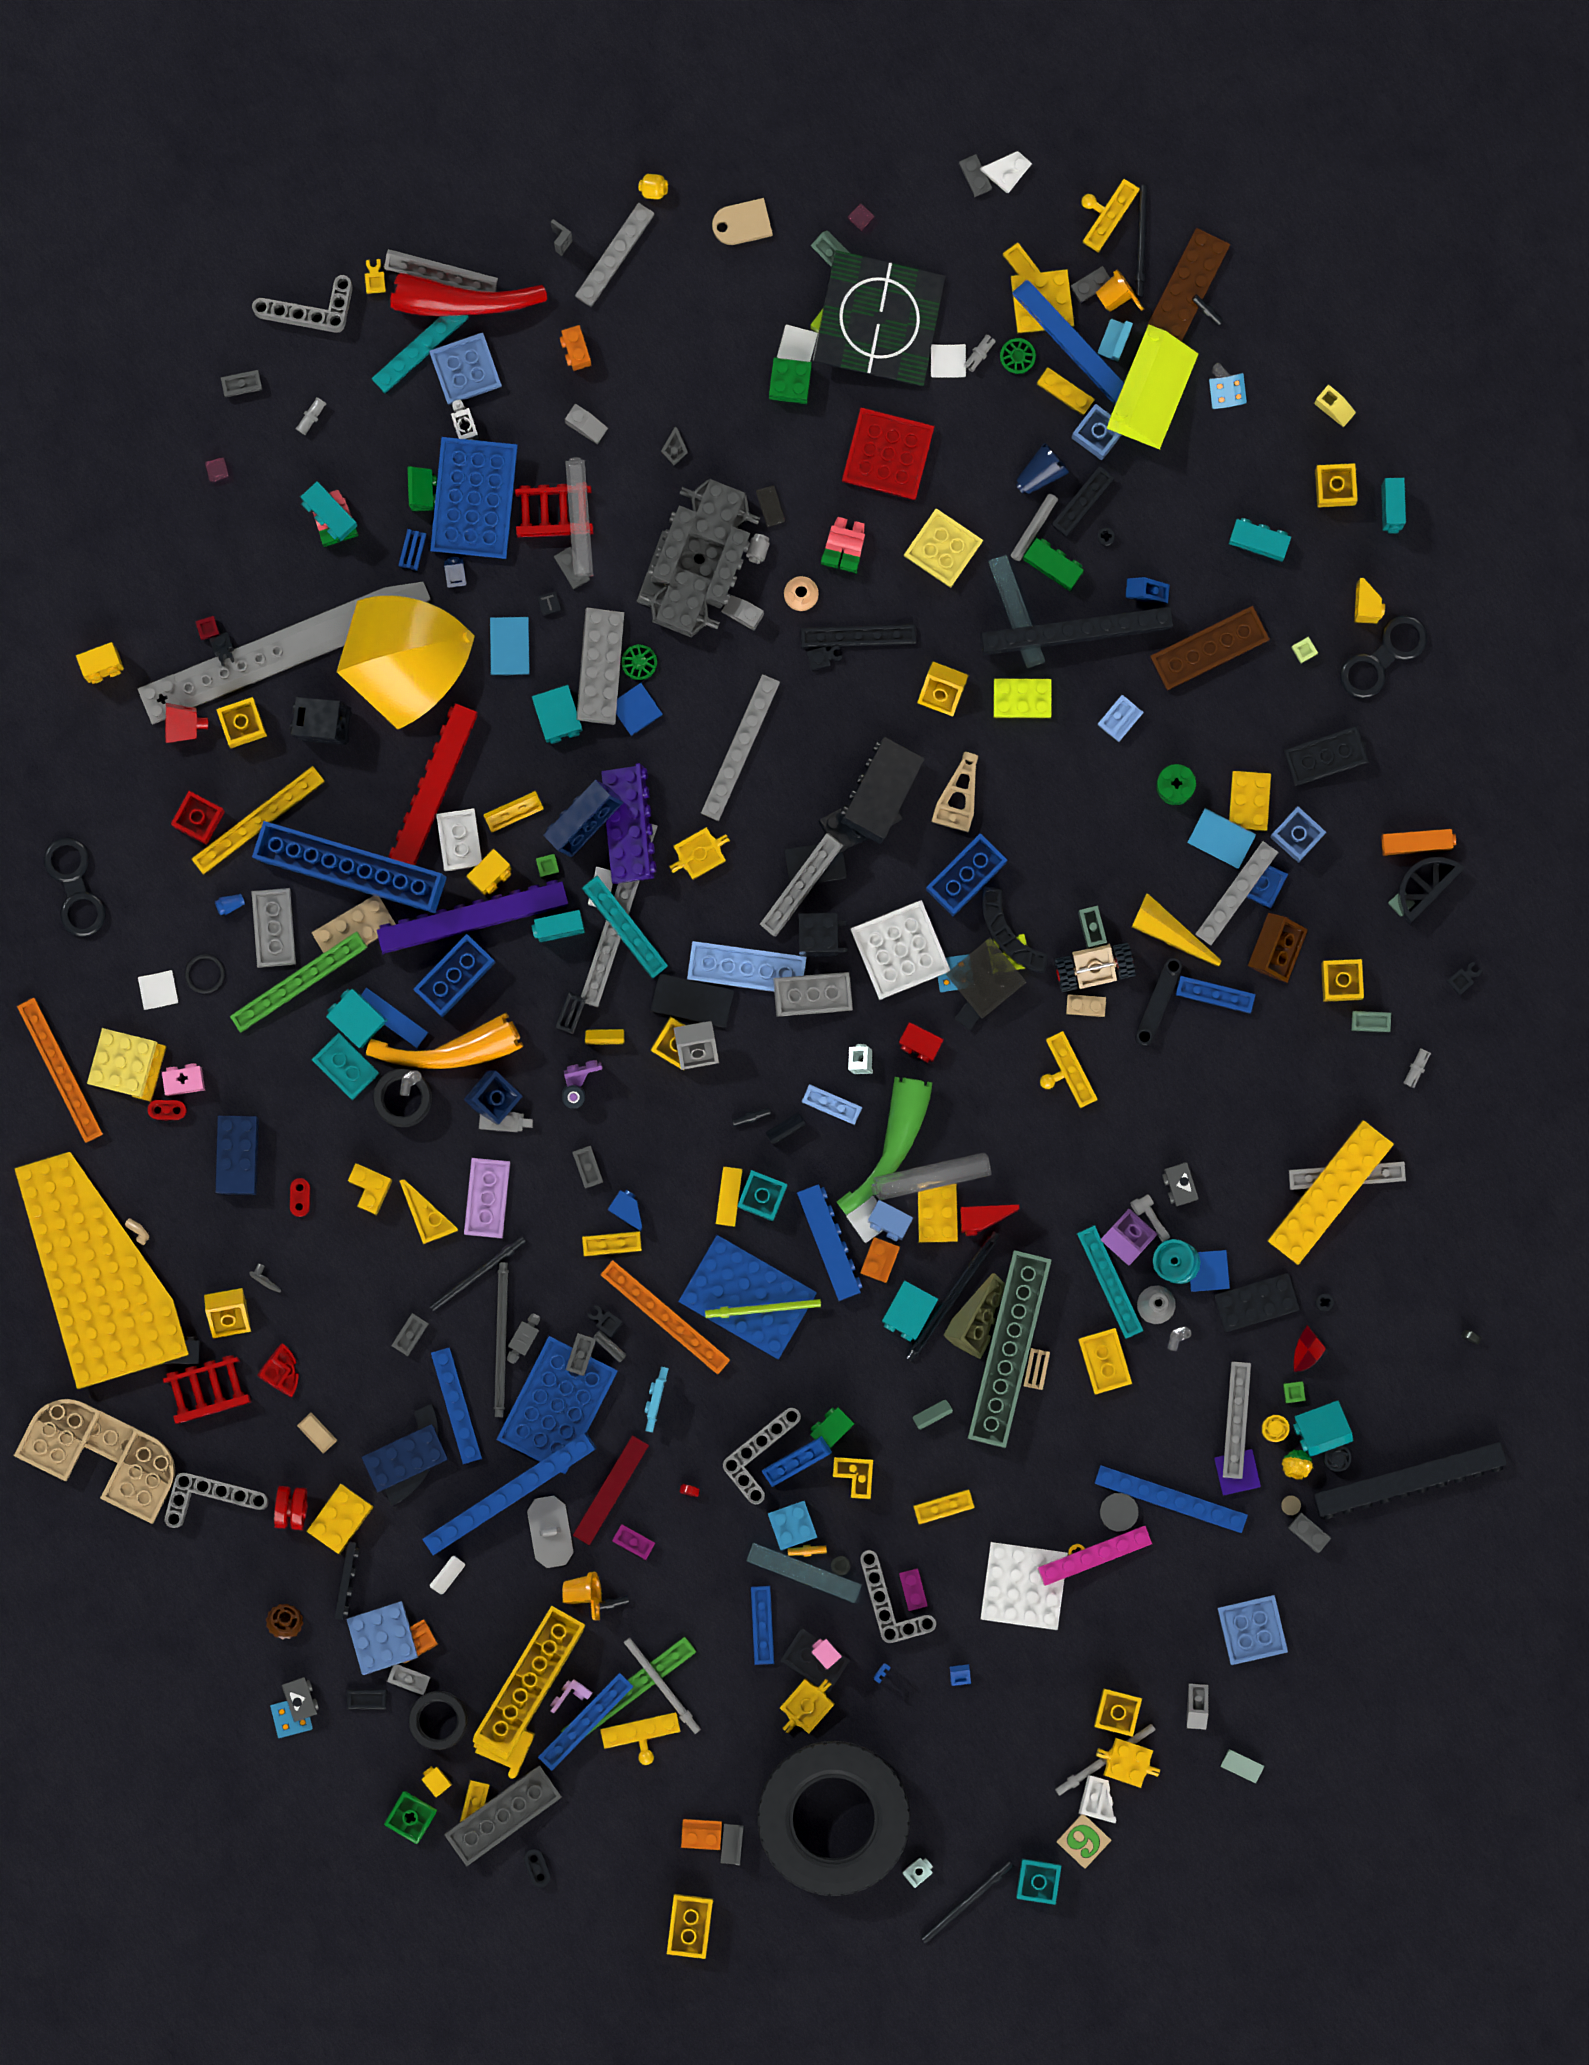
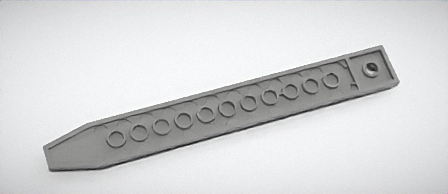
(262, 657)

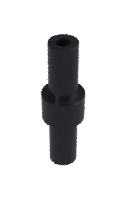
(1207, 309)
(751, 1117)
(611, 1603)

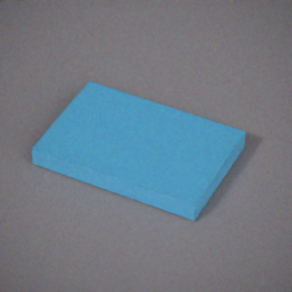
(509, 645)
(1221, 838)

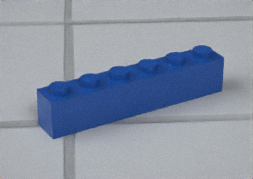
(828, 1242)

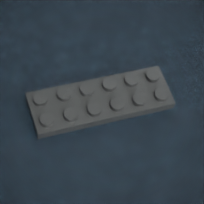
(502, 1815)

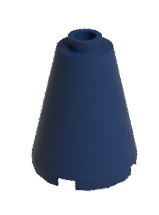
(1041, 470)

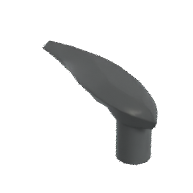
(262, 1279)

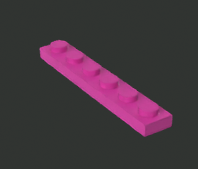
(1094, 1555)

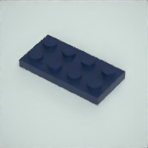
(404, 1458)

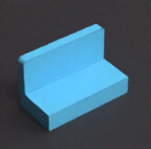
(1114, 339)

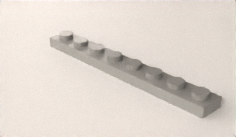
(740, 747)

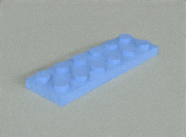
(741, 966)

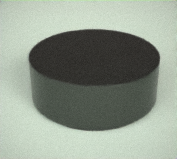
(1472, 1337)
(840, 1565)

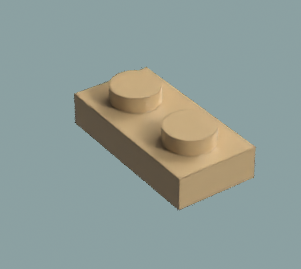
(1086, 1005)

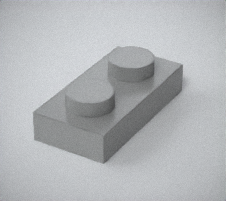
(409, 1679)

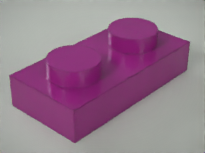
(633, 1542)
(913, 1589)

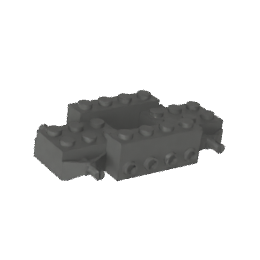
(707, 531)

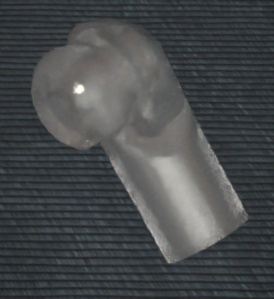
(409, 1080)
(1178, 1335)

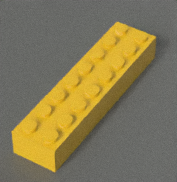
(528, 1683)

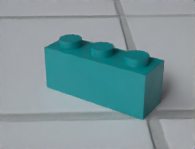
(328, 512)
(1260, 539)

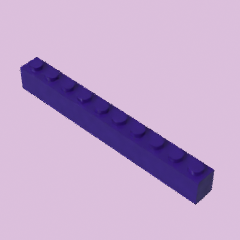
(472, 917)

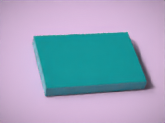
(345, 1066)

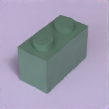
(1092, 927)

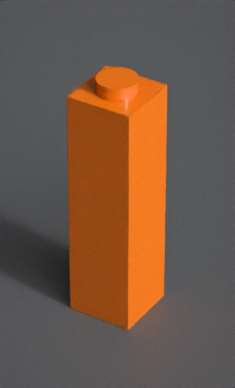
(1418, 842)

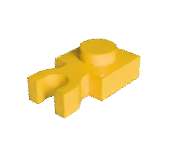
(374, 280)

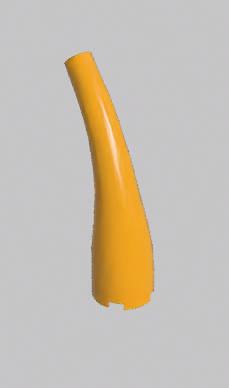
(475, 1047)

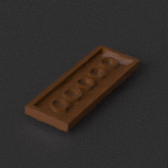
(1190, 278)
(1209, 648)

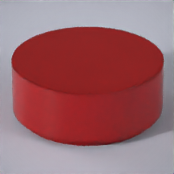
(689, 1490)

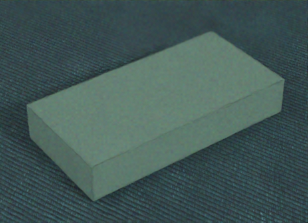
(1371, 1021)

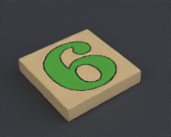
(1083, 1840)

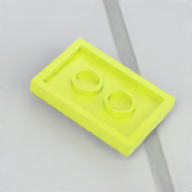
(1022, 698)

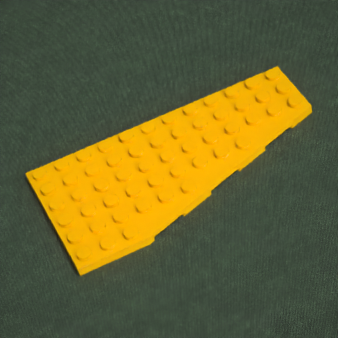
(101, 1286)

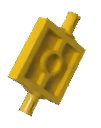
(699, 853)
(807, 1706)
(1128, 1762)

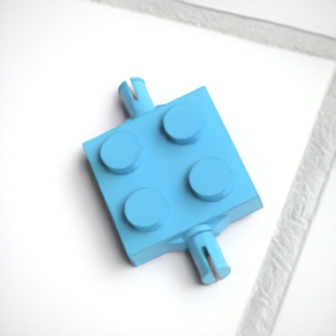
(656, 1390)

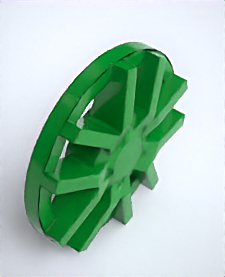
(1017, 355)
(639, 662)

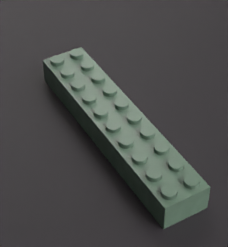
(1009, 1349)

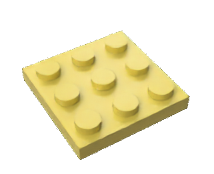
(943, 548)
(122, 1062)

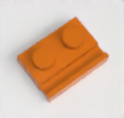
(880, 1260)
(422, 1637)
(701, 1834)

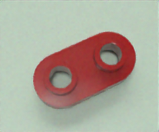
(167, 1110)
(300, 1197)

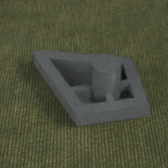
(674, 448)

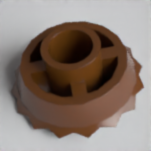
(284, 1621)

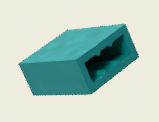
(1393, 504)
(557, 714)
(558, 926)
(356, 1017)
(909, 1311)
(1323, 1429)

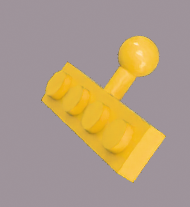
(1109, 215)
(1070, 1071)
(640, 1732)

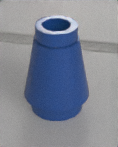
(229, 903)

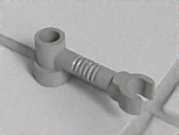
(1144, 1205)

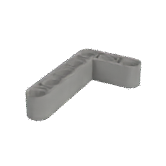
(309, 312)
(756, 1450)
(211, 1492)
(886, 1605)

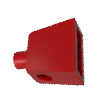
(182, 723)

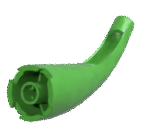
(905, 1118)

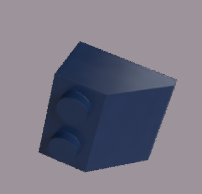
(493, 1097)

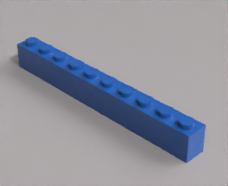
(509, 1493)

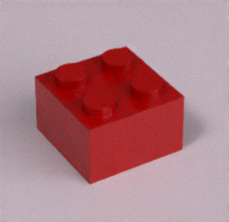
(197, 817)

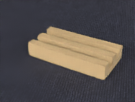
(1040, 1353)

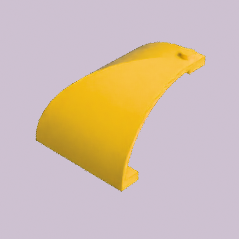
(403, 655)

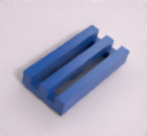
(416, 534)
(881, 1672)

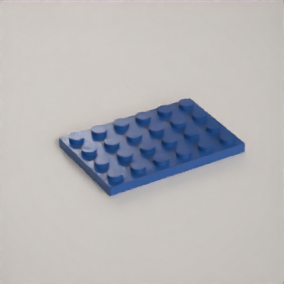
(474, 497)
(740, 1280)
(555, 1403)

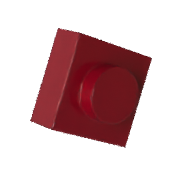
(207, 628)

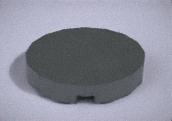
(1119, 1512)

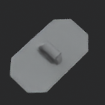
(550, 1531)

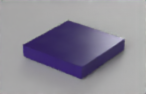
(1249, 1479)

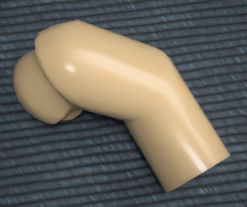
(137, 1228)

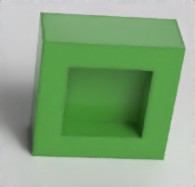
(547, 865)
(1294, 1392)

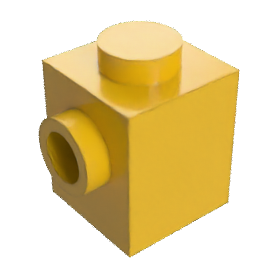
(436, 1781)

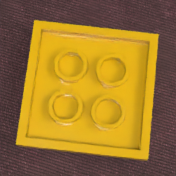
(1054, 288)

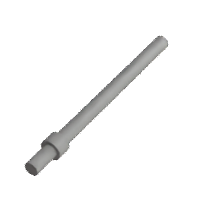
(685, 1715)
(1073, 1781)

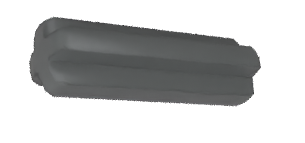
(612, 1348)

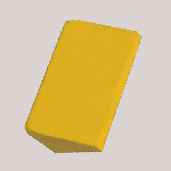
(602, 1037)

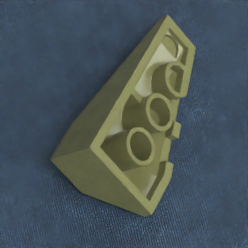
(972, 1323)

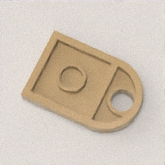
(744, 221)

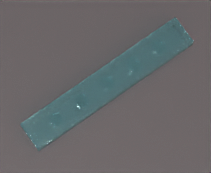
(1014, 605)
(804, 1572)

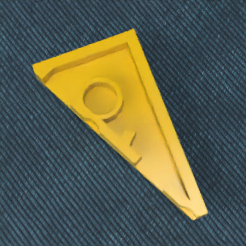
(428, 1219)

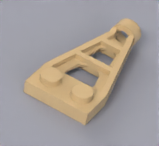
(955, 817)

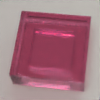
(861, 217)
(216, 469)

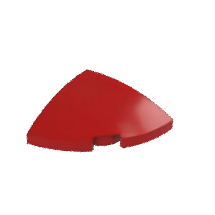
(280, 1371)

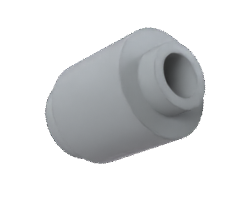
(758, 548)

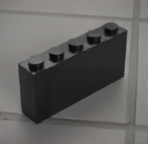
(881, 789)

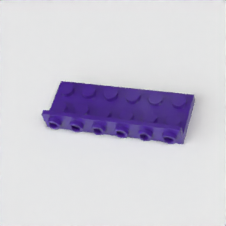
(629, 826)

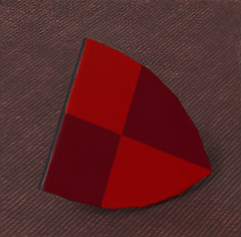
(1308, 1350)

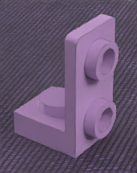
(580, 1691)

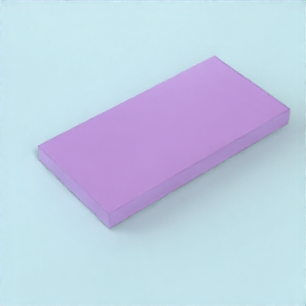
(487, 1198)

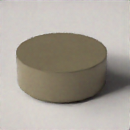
(1290, 1505)

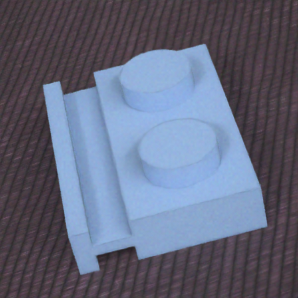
(1120, 718)

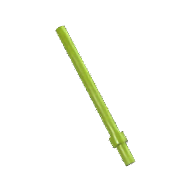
(725, 1312)

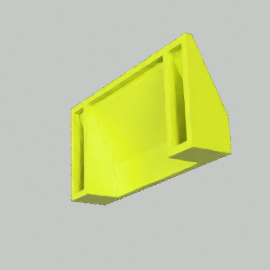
(1153, 388)

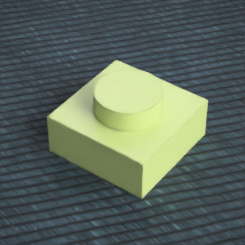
(1304, 650)

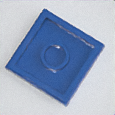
(636, 709)
(1268, 887)
(1212, 1272)

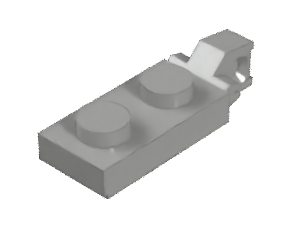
(511, 1123)

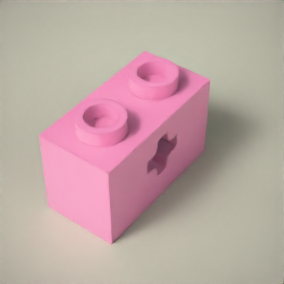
(174, 1087)
(825, 1653)

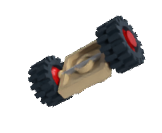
(1094, 966)

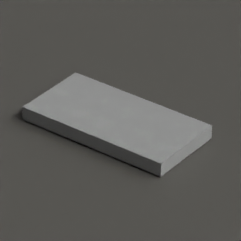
(273, 927)
(812, 994)

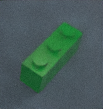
(1053, 564)

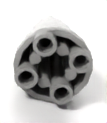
(1148, 1309)

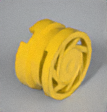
(1275, 1428)

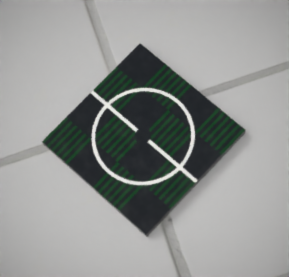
(878, 318)

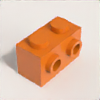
(576, 348)

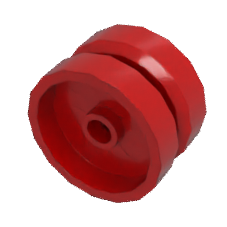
(294, 1508)

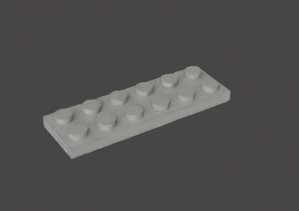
(600, 666)

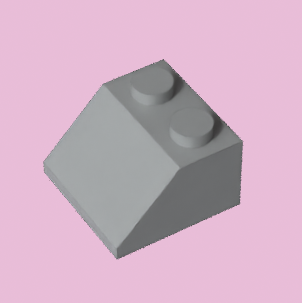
(696, 1045)

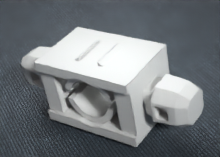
(463, 414)

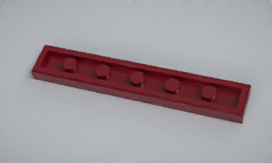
(611, 1490)

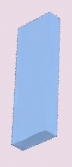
(831, 1104)

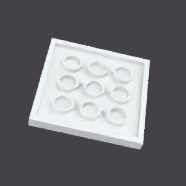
(900, 950)
(1016, 1590)

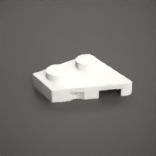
(1007, 170)
(1097, 1800)

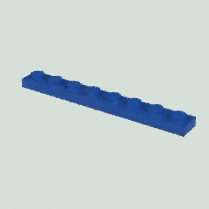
(1171, 1499)

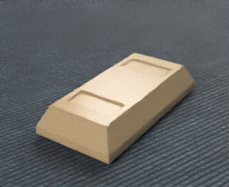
(317, 1433)

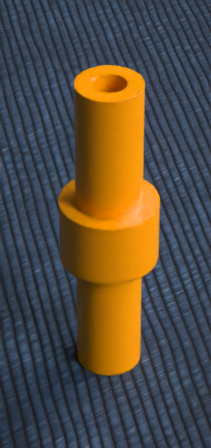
(807, 1550)

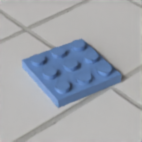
(465, 368)
(1252, 1630)
(382, 1638)

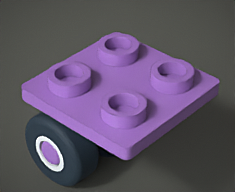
(573, 1094)

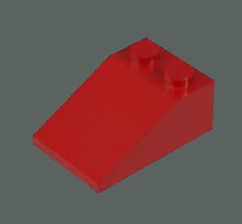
(981, 1217)

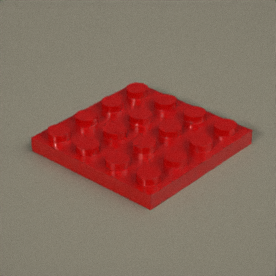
(888, 453)

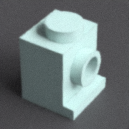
(855, 1056)
(916, 1879)

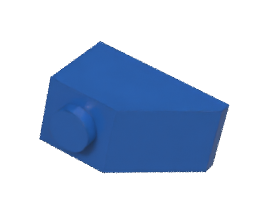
(1147, 590)
(627, 1209)

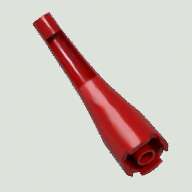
(434, 298)

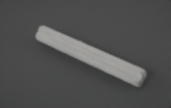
(1034, 527)

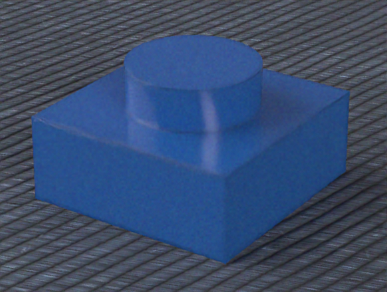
(960, 1675)

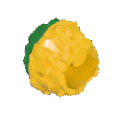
(1297, 1464)

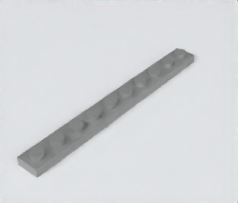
(608, 945)

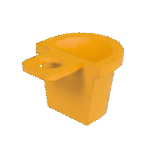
(1116, 292)
(584, 1590)

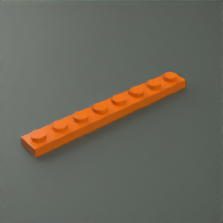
(59, 1069)
(665, 1317)

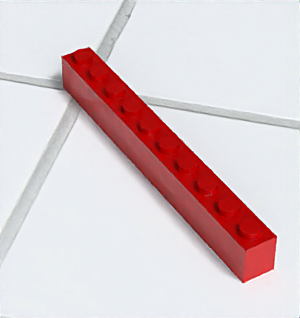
(434, 784)

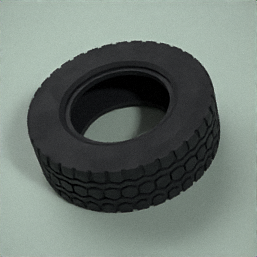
(842, 1874)

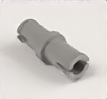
(979, 353)
(310, 416)
(1417, 1068)

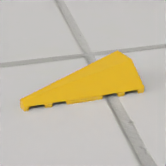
(1162, 925)

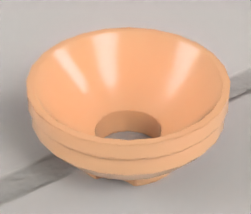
(801, 603)

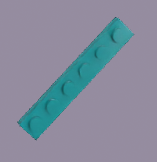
(417, 351)
(624, 926)
(1110, 1282)

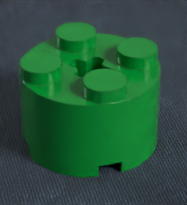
(1168, 792)

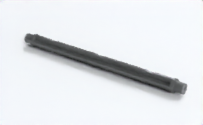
(501, 1339)

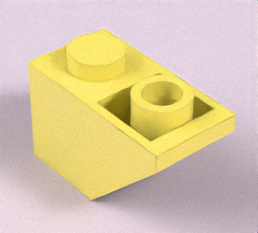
(1335, 406)

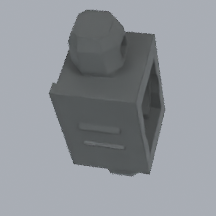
(523, 1338)

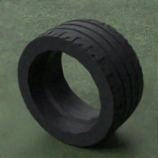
(390, 1118)
(414, 1724)

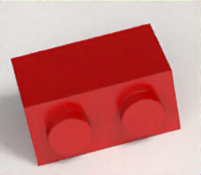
(920, 1042)

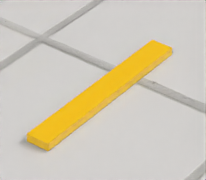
(253, 822)

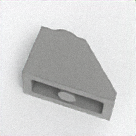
(585, 424)
(743, 612)
(1197, 1706)

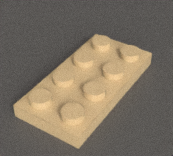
(363, 918)

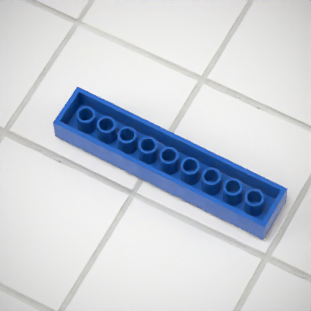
(349, 867)

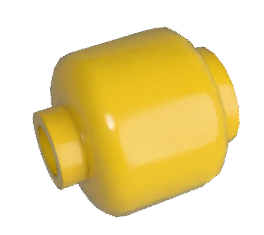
(653, 186)

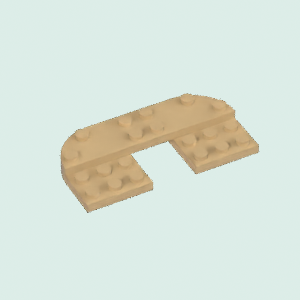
(67, 1426)

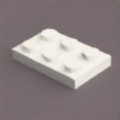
(459, 839)

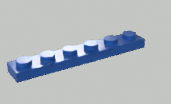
(456, 1405)
(585, 1721)

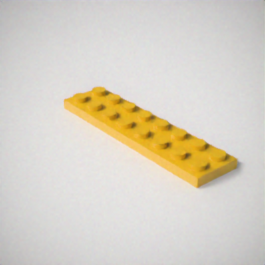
(1330, 1192)

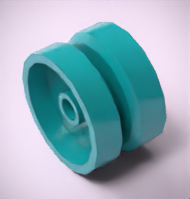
(1168, 1253)

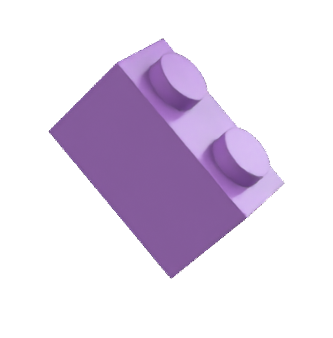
(1128, 1237)

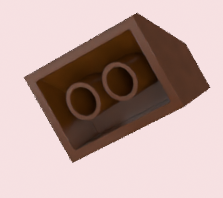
(1277, 947)

